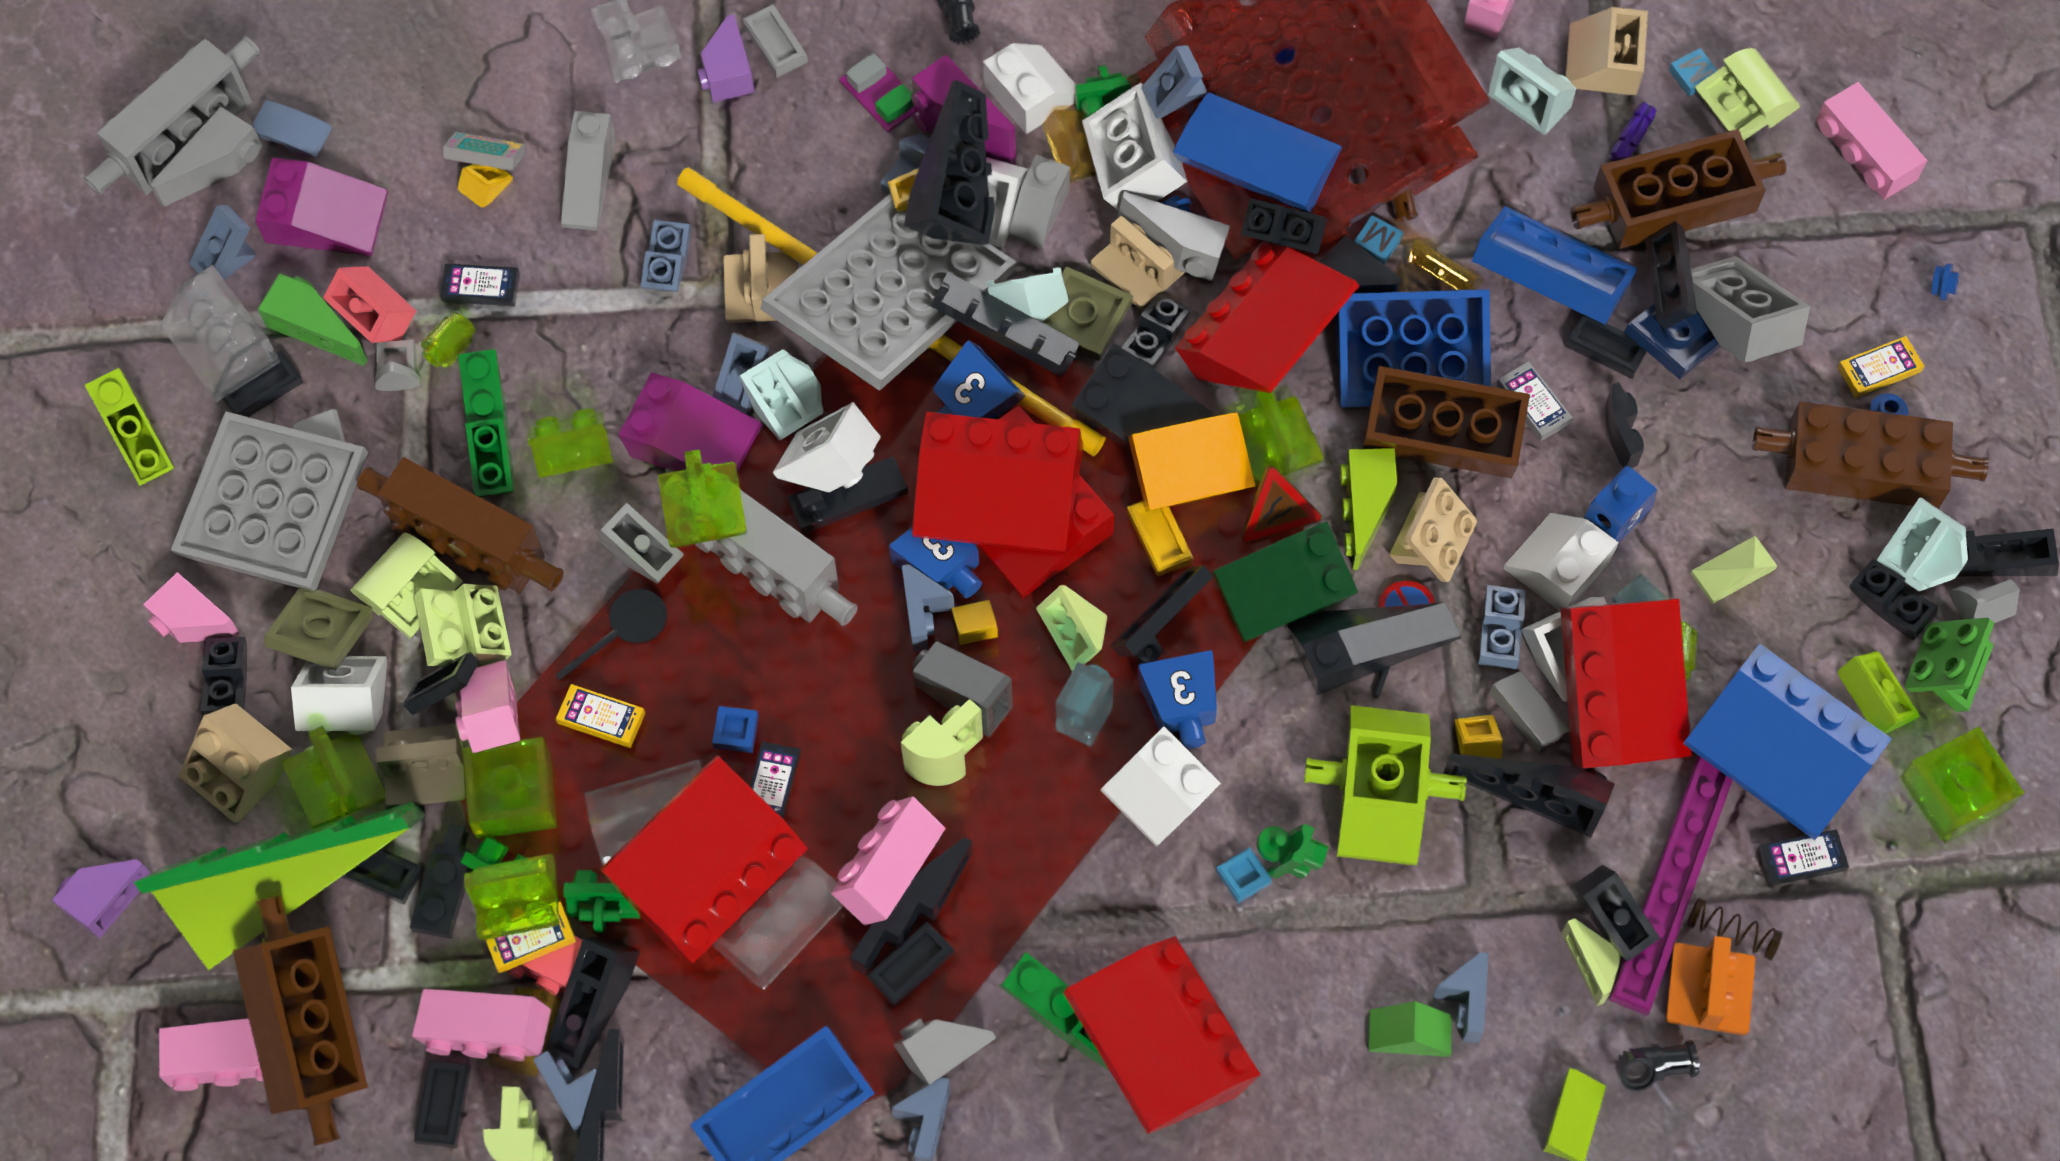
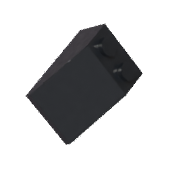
(1132, 398)

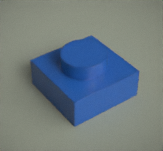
(735, 729)

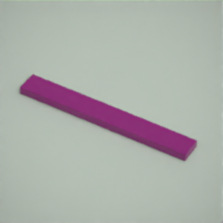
(1674, 884)

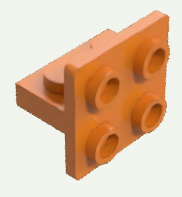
(1711, 987)

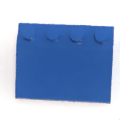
(1412, 332)
(1787, 741)

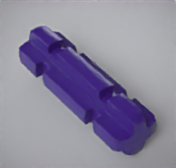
(1633, 132)

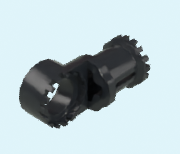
(960, 19)
(1660, 1063)

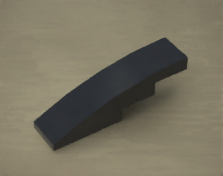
(922, 897)

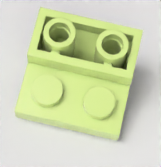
(1746, 94)
(396, 579)
(462, 623)
(937, 751)
(518, 1131)

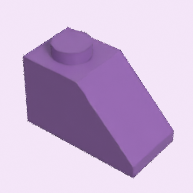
(725, 64)
(99, 894)

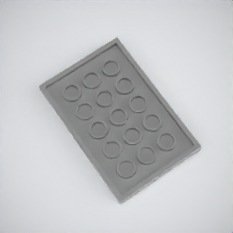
(873, 292)

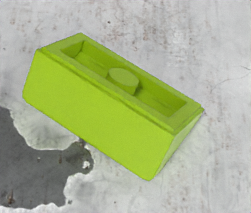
(1877, 692)
(1575, 1116)

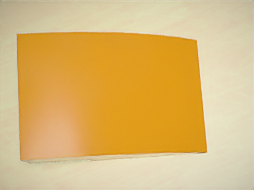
(1191, 461)

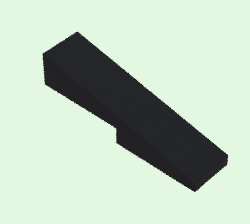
(2011, 554)
(605, 1100)

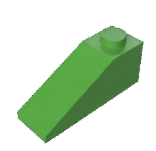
(301, 313)

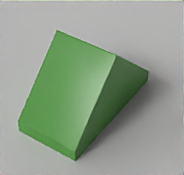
(1410, 1030)

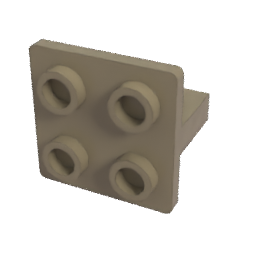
(422, 765)

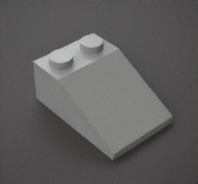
(1748, 310)

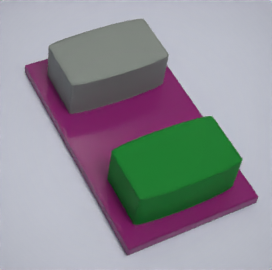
(879, 92)

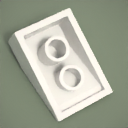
(1132, 150)

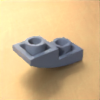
(291, 128)
(666, 256)
(1502, 627)

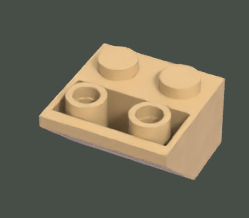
(1607, 51)
(233, 761)

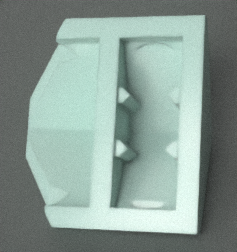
(1034, 295)
(783, 393)
(1926, 547)

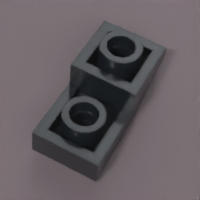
(1283, 226)
(1157, 329)
(1620, 417)
(1892, 601)
(224, 673)

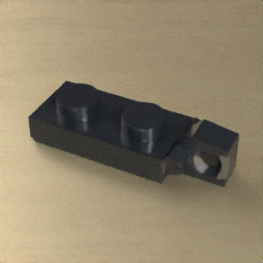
(442, 886)

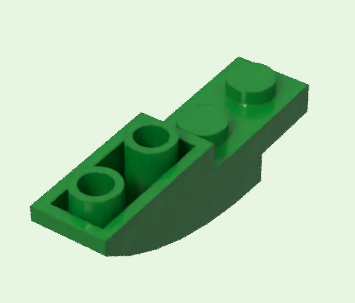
(486, 423)
(1044, 997)

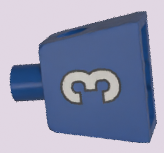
(976, 386)
(1623, 503)
(940, 560)
(1181, 695)

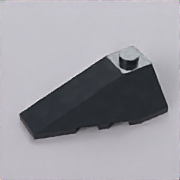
(952, 183)
(1359, 642)
(1552, 791)

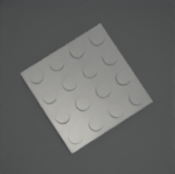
(270, 501)

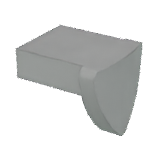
(397, 366)
(1993, 602)

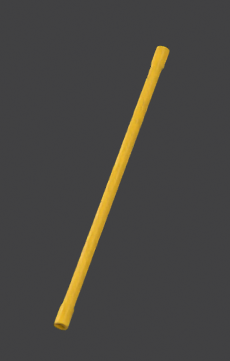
(708, 192)

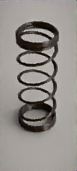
(1772, 947)

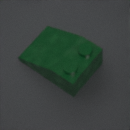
(1285, 582)

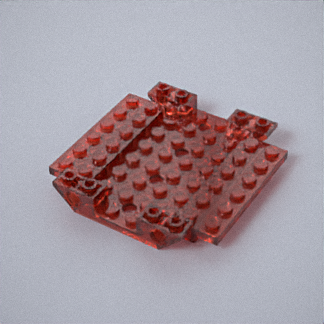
(1374, 63)

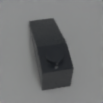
(591, 997)

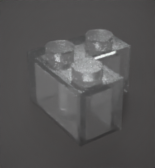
(634, 42)

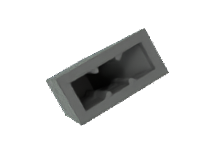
(956, 678)

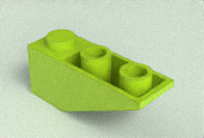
(129, 426)
(1370, 491)

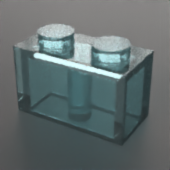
(1084, 703)

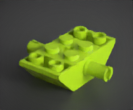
(1380, 816)

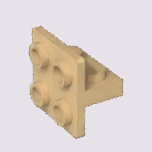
(1135, 263)
(751, 278)
(1435, 531)

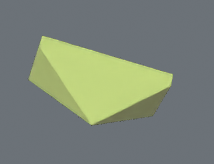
(1733, 569)
(1073, 624)
(1594, 957)

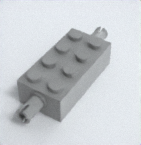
(170, 113)
(784, 565)

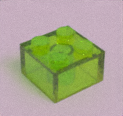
(1962, 784)
(510, 788)

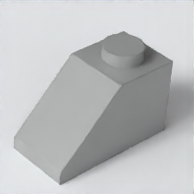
(1040, 201)
(639, 544)
(938, 1047)

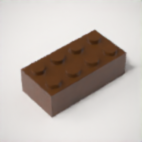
(1446, 421)

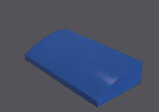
(1257, 152)
(1554, 265)
(785, 1103)

